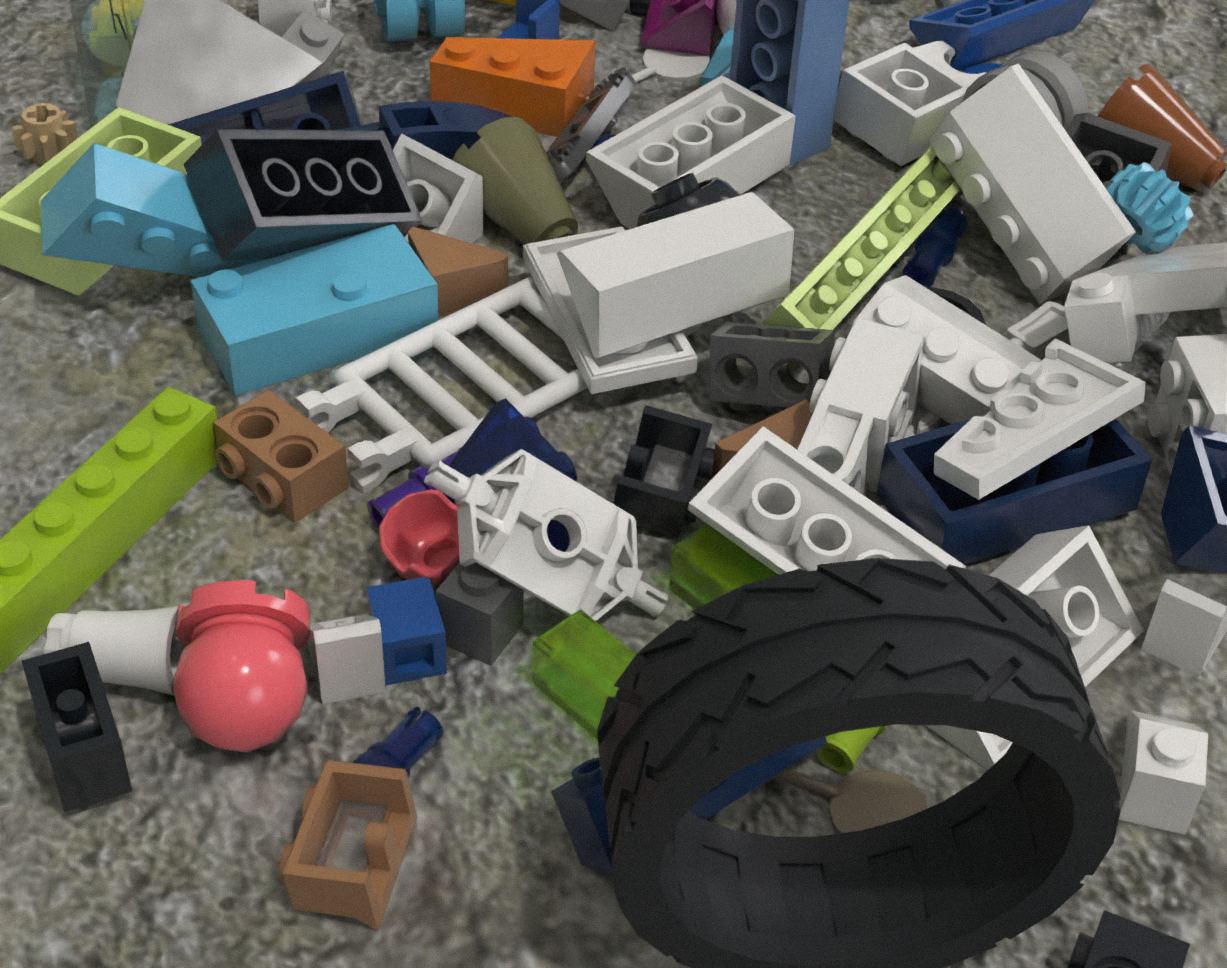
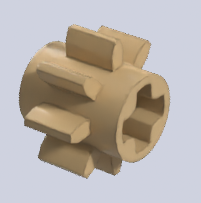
(43, 132)

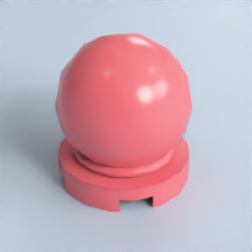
(241, 664)

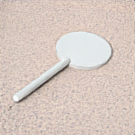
(671, 65)

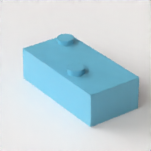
(313, 307)

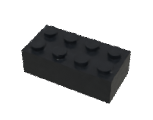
(297, 189)

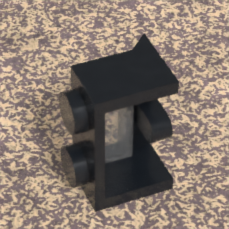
(664, 470)

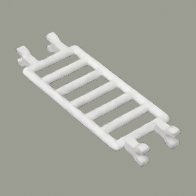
(404, 440)

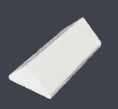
(678, 272)
(801, 514)

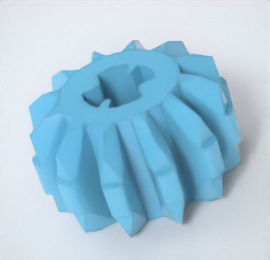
(1151, 206)

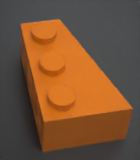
(519, 77)

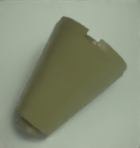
(518, 182)

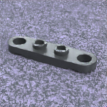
(590, 122)

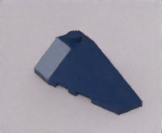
(313, 105)
(1197, 501)

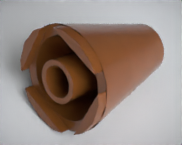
(1159, 111)

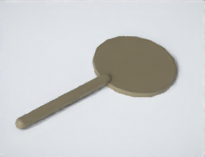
(863, 798)

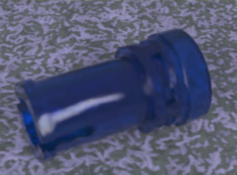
(405, 743)

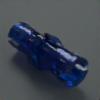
(936, 246)

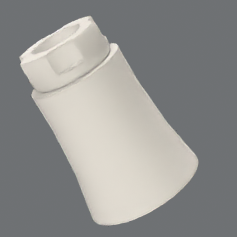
(128, 646)

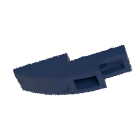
(433, 124)

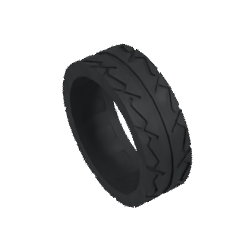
(831, 657)

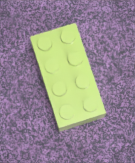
(22, 205)

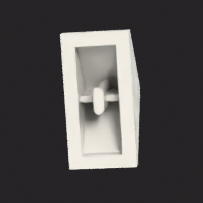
(1185, 628)
(347, 657)

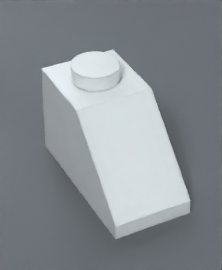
(1162, 772)

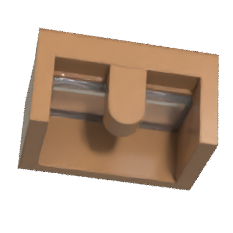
(350, 842)

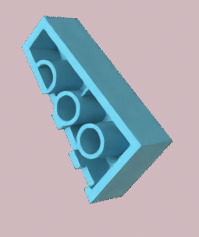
(129, 216)

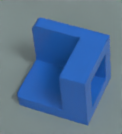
(535, 20)
(410, 629)

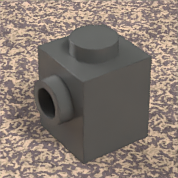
(479, 611)

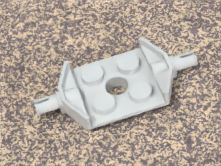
(505, 530)

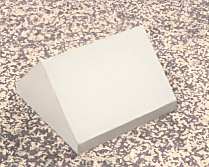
(443, 191)

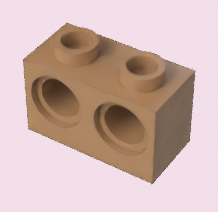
(280, 456)

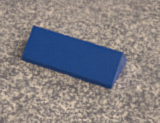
(996, 27)

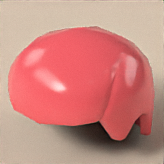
(421, 536)

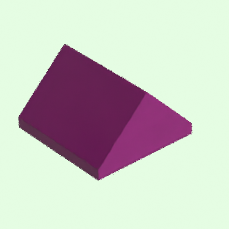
(680, 25)

